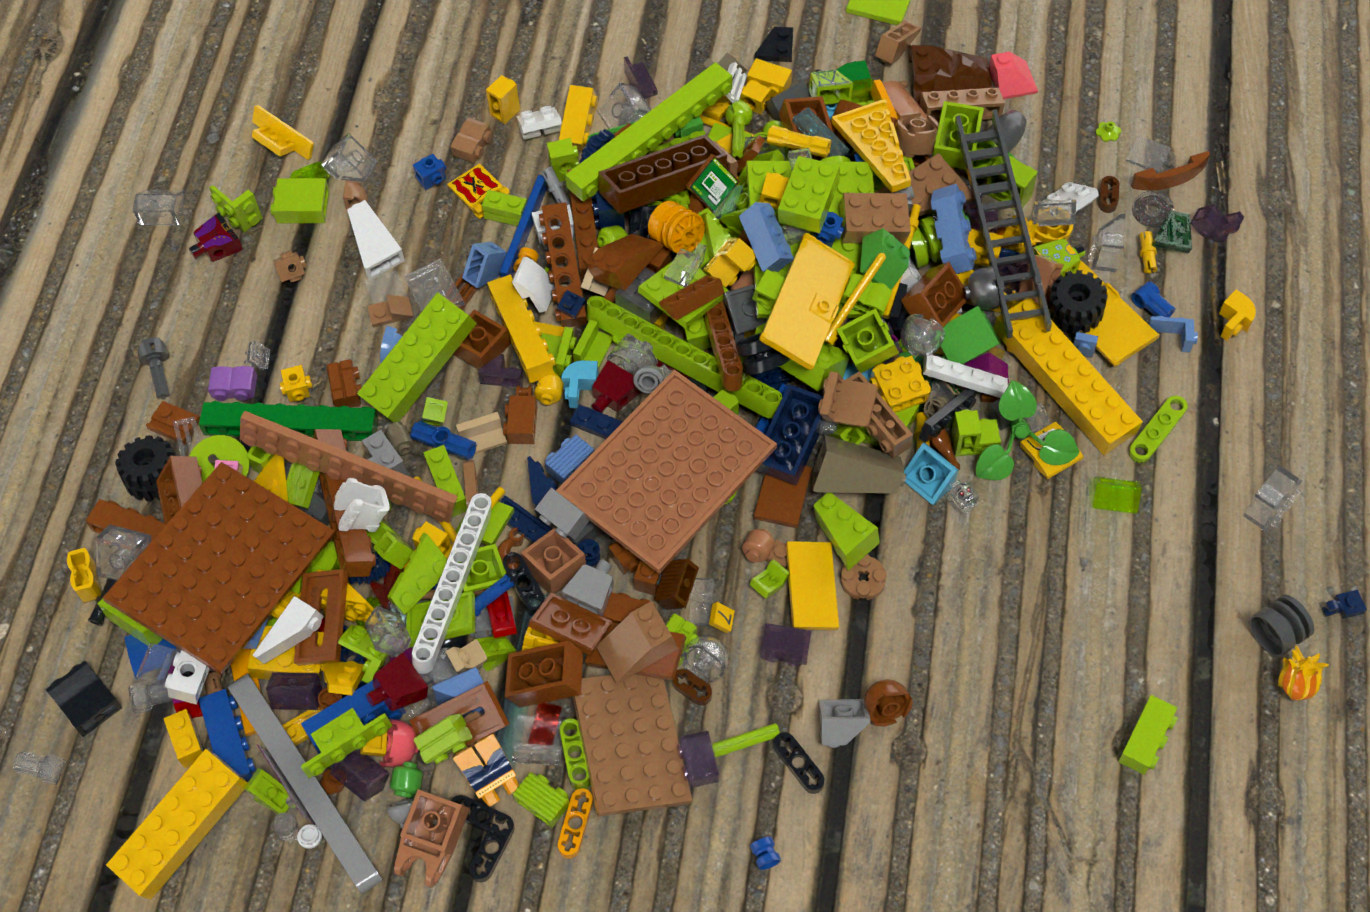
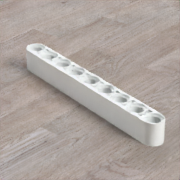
(479, 515)

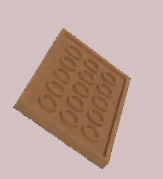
(630, 745)

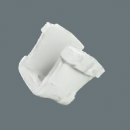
(362, 505)

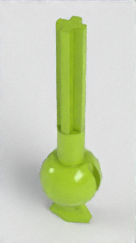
(738, 116)

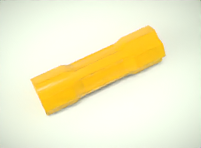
(784, 138)

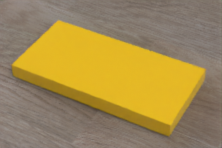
(812, 585)

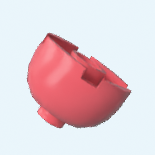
(400, 744)

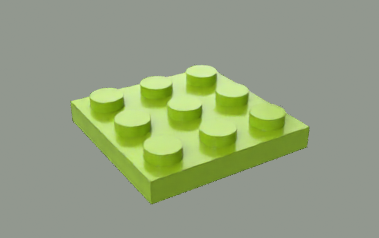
(658, 288)

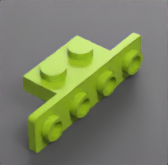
(341, 738)

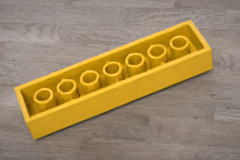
(1070, 379)

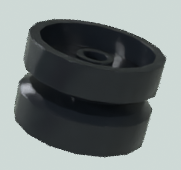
(760, 356)

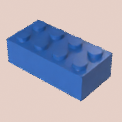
(359, 703)

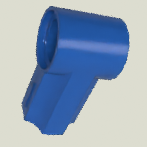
(1149, 297)

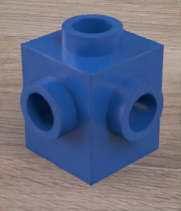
(429, 171)
(830, 230)

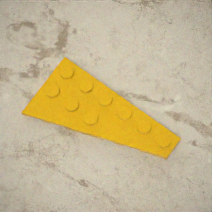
(876, 141)

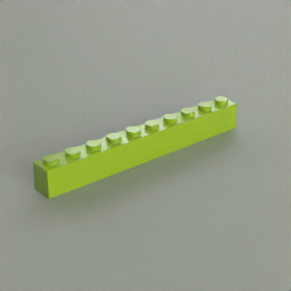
(651, 129)

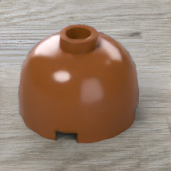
(886, 702)

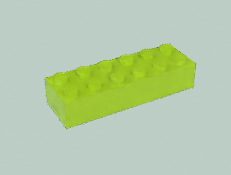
(417, 358)

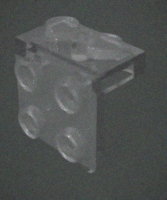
(534, 753)

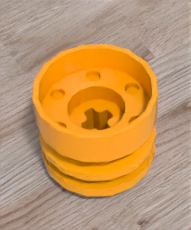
(676, 227)

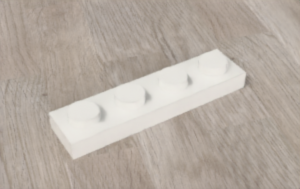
(964, 376)

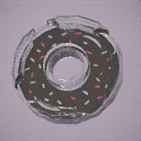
(1145, 215)

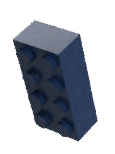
(795, 432)

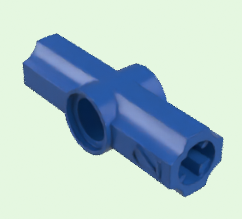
(434, 435)

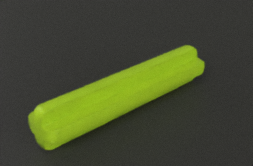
(745, 740)

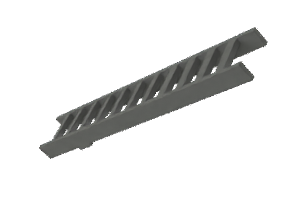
(1009, 185)

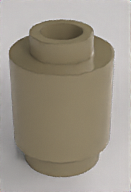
(399, 438)

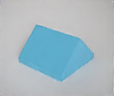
(930, 474)

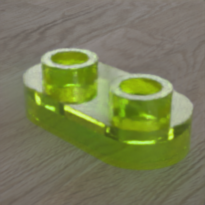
(313, 170)

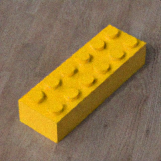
(177, 824)

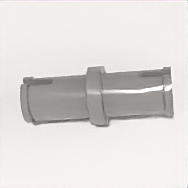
(555, 185)

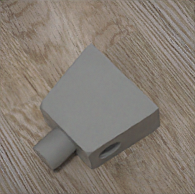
(591, 587)

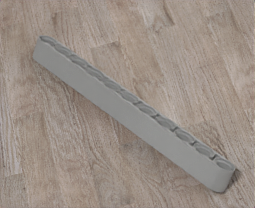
(307, 789)

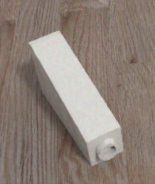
(375, 243)

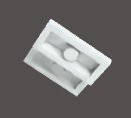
(533, 282)

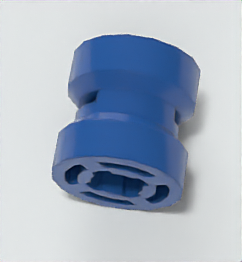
(765, 853)

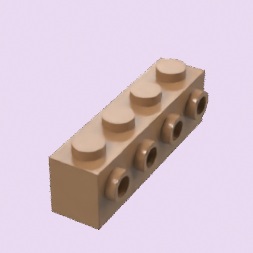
(987, 98)
(886, 425)

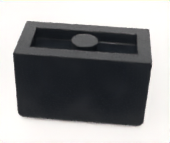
(899, 313)

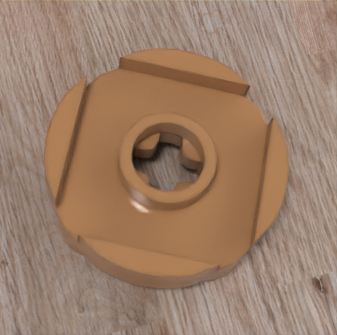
(863, 589)

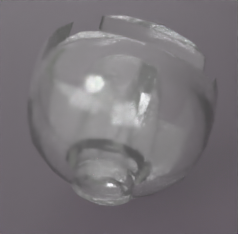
(921, 336)
(706, 658)

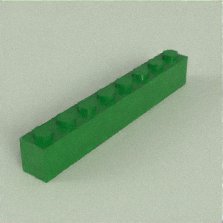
(355, 423)

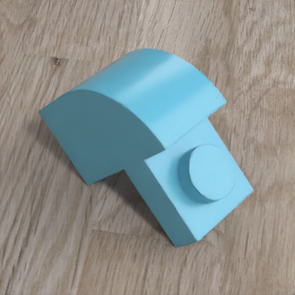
(579, 377)

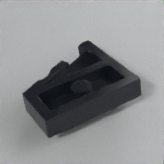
(777, 45)

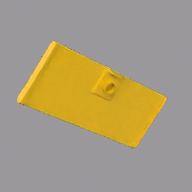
(807, 301)
(1121, 328)

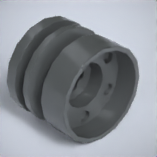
(1281, 625)

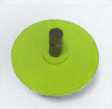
(219, 448)

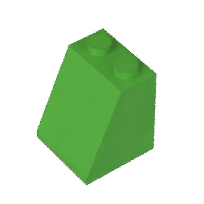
(968, 336)

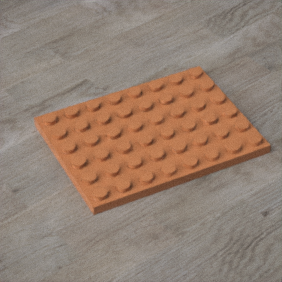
(667, 470)

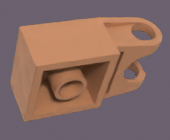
(428, 841)

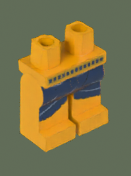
(487, 776)

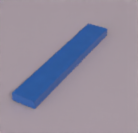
(524, 226)

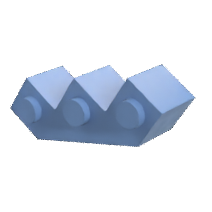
(953, 228)

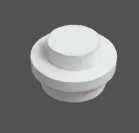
(309, 836)

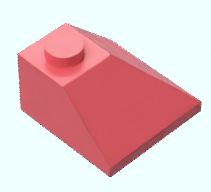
(1011, 75)

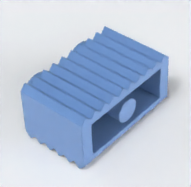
(567, 458)

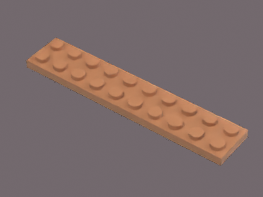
(341, 464)

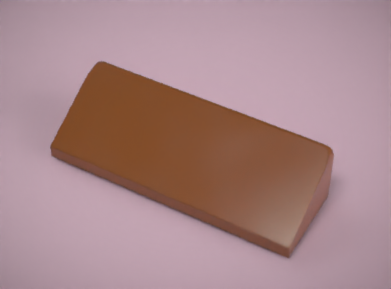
(692, 296)

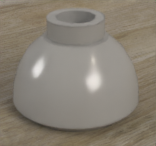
(648, 378)
(399, 811)

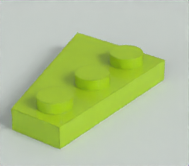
(419, 576)

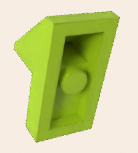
(495, 650)
(268, 791)

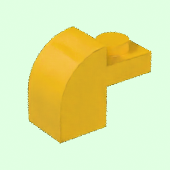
(1239, 312)

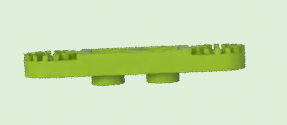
(1158, 429)

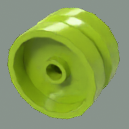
(925, 243)

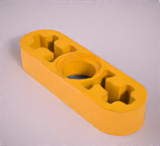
(577, 841)

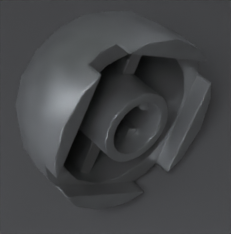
(982, 289)

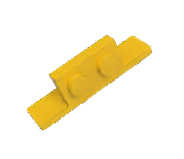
(278, 135)

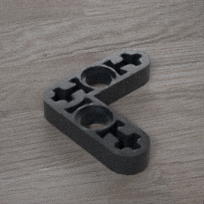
(493, 835)

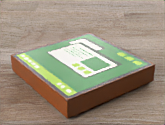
(712, 183)

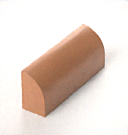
(901, 99)

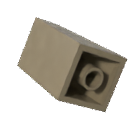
(855, 469)

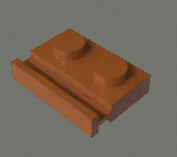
(163, 420)

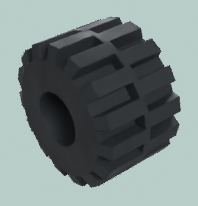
(1077, 301)
(142, 464)

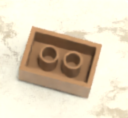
(873, 211)

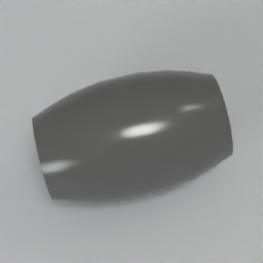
(1013, 127)

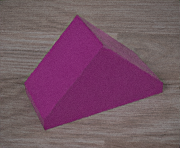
(990, 364)

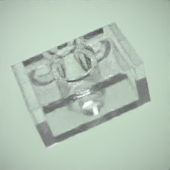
(387, 631)

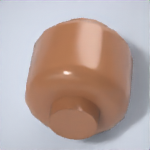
(758, 545)

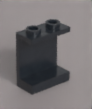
(83, 698)

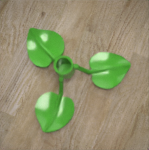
(1014, 405)

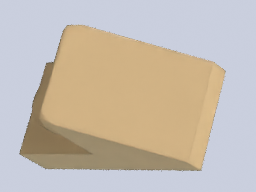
(467, 656)

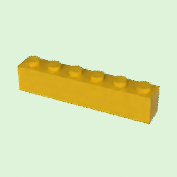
(521, 329)

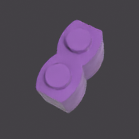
(232, 383)

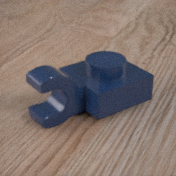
(1347, 604)

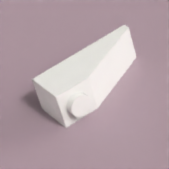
(291, 628)

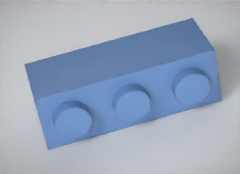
(766, 237)

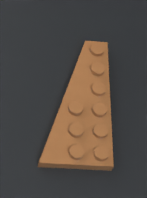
(930, 176)

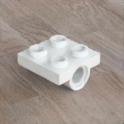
(545, 119)
(1081, 193)

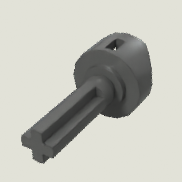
(154, 358)

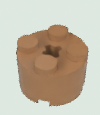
(916, 134)

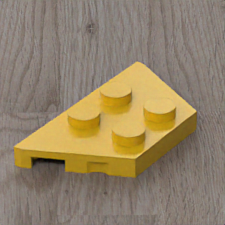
(274, 477)

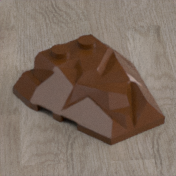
(946, 70)

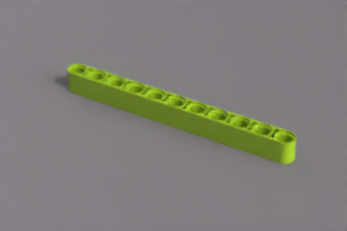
(680, 354)

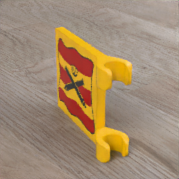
(473, 186)

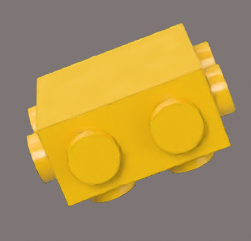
(901, 383)

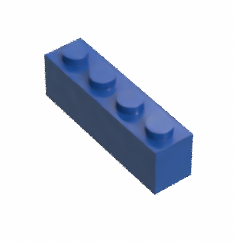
(225, 732)

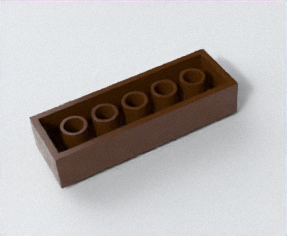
(656, 174)

